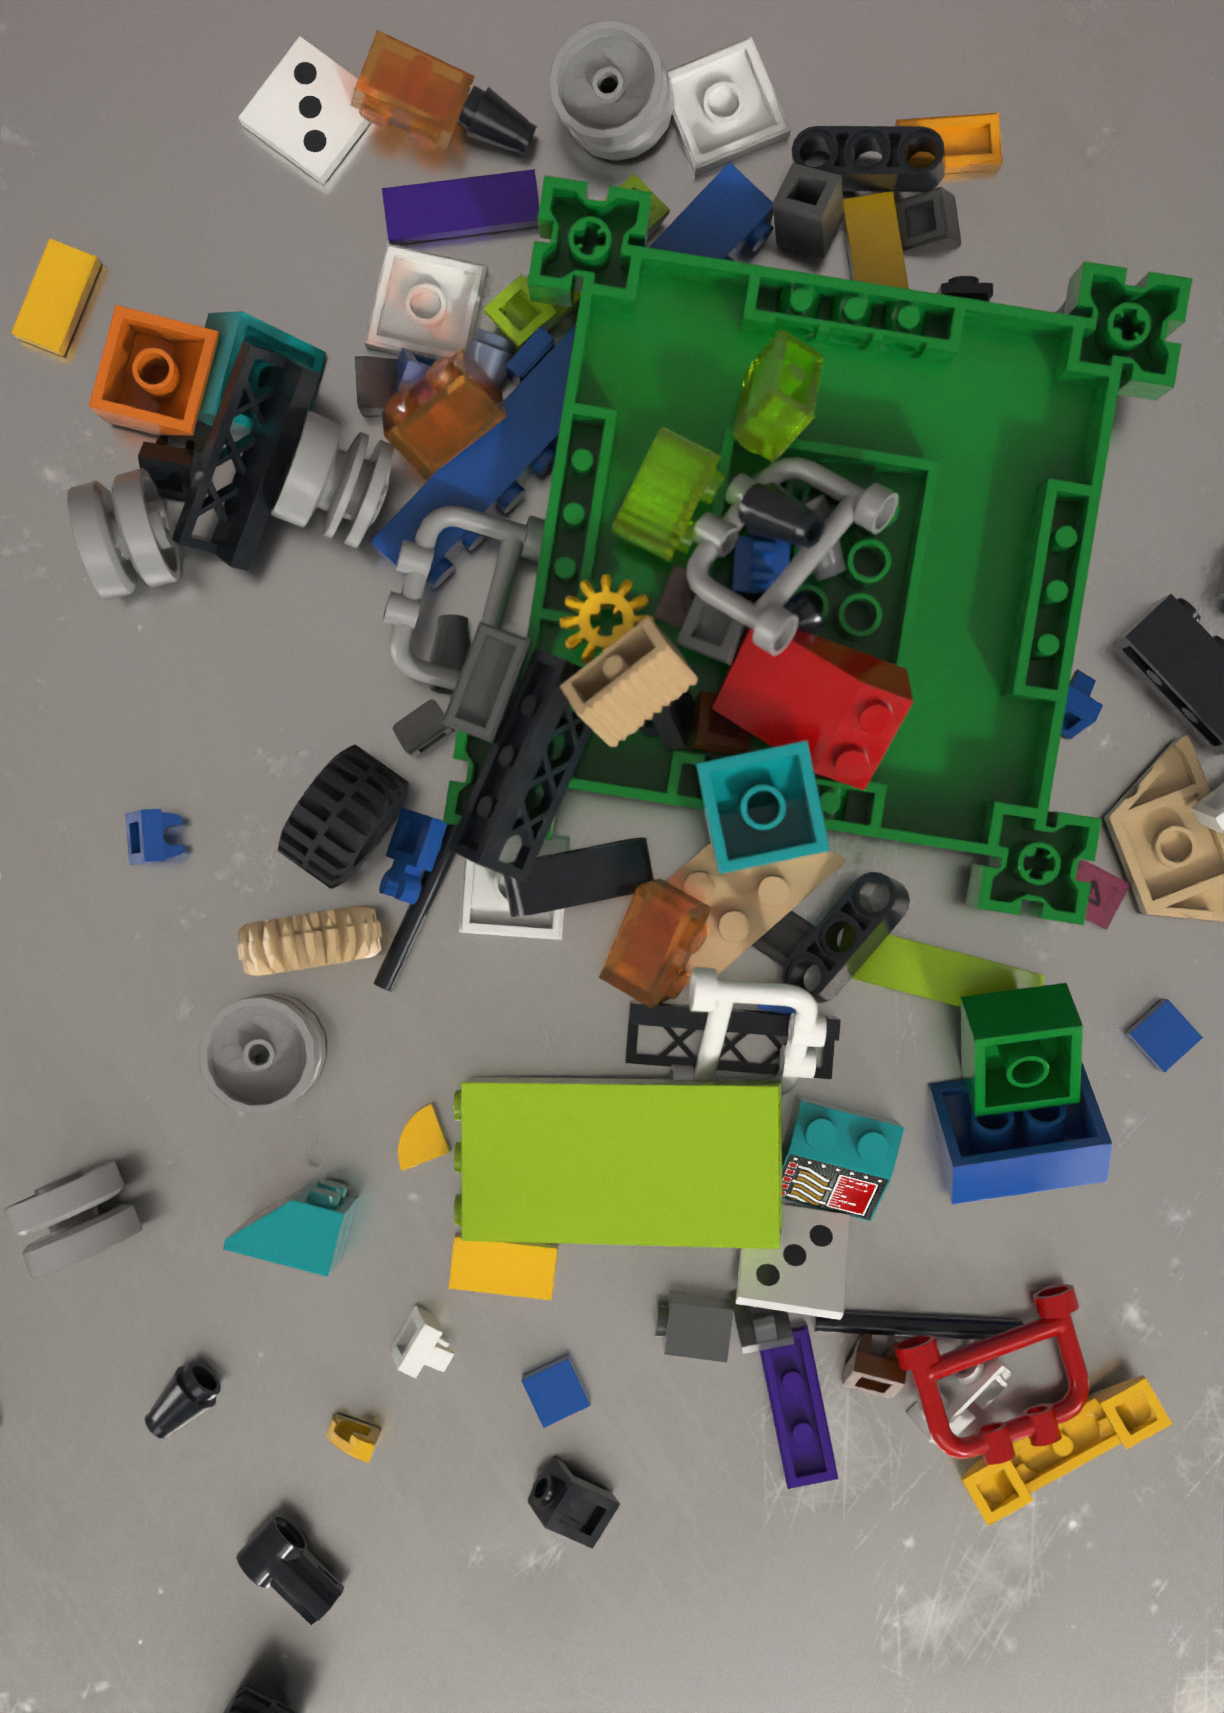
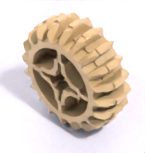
(309, 940)

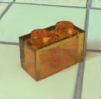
(411, 91)
(442, 413)
(656, 943)

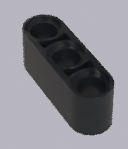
(895, 145)
(580, 877)
(870, 931)

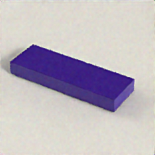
(461, 207)
(799, 1411)

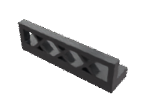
(263, 457)
(517, 764)
(740, 1021)

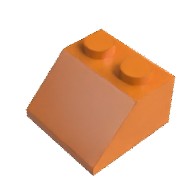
(153, 373)

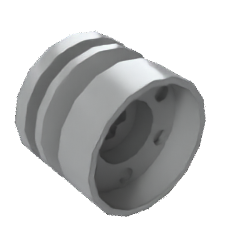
(333, 480)

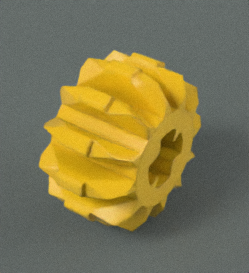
(592, 610)

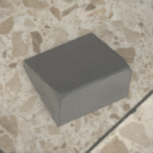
(928, 221)
(374, 383)
(421, 728)

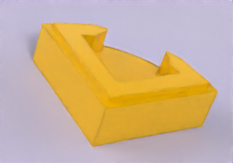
(422, 1138)
(353, 1436)

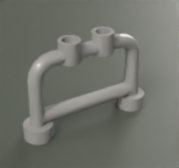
(717, 537)
(416, 560)

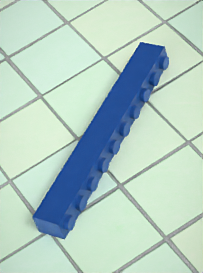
(492, 470)

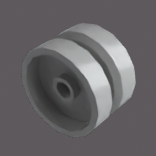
(612, 90)
(123, 534)
(236, 1071)
(73, 1219)

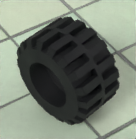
(342, 816)

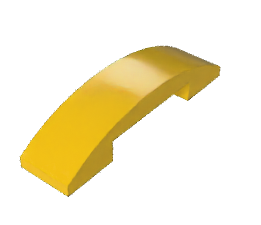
(1110, 1417)

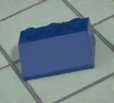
(1018, 1149)

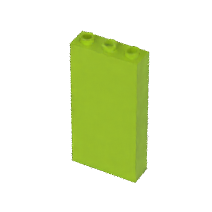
(620, 1161)

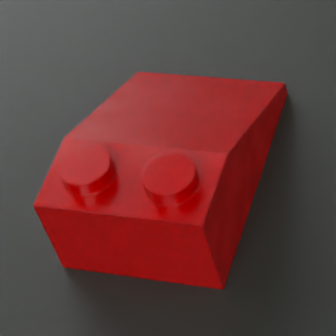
(821, 695)

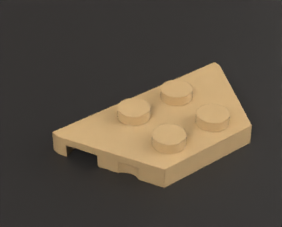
(1161, 844)
(747, 900)

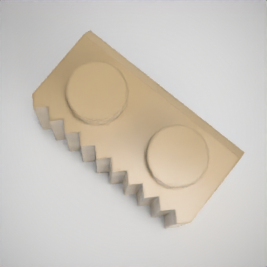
(629, 682)

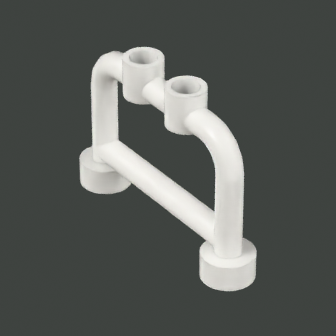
(717, 998)

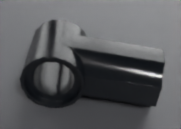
(281, 1560)

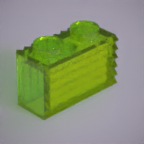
(778, 396)
(667, 495)

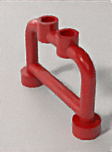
(1037, 1422)

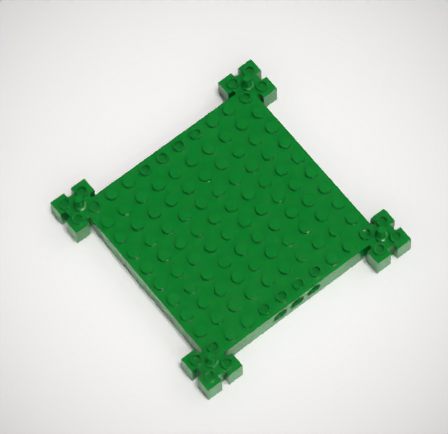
(976, 585)

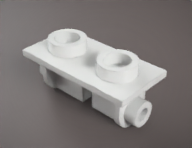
(959, 1390)

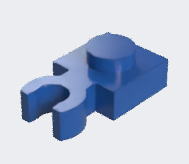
(413, 848)

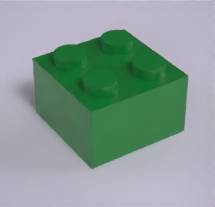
(1021, 1049)

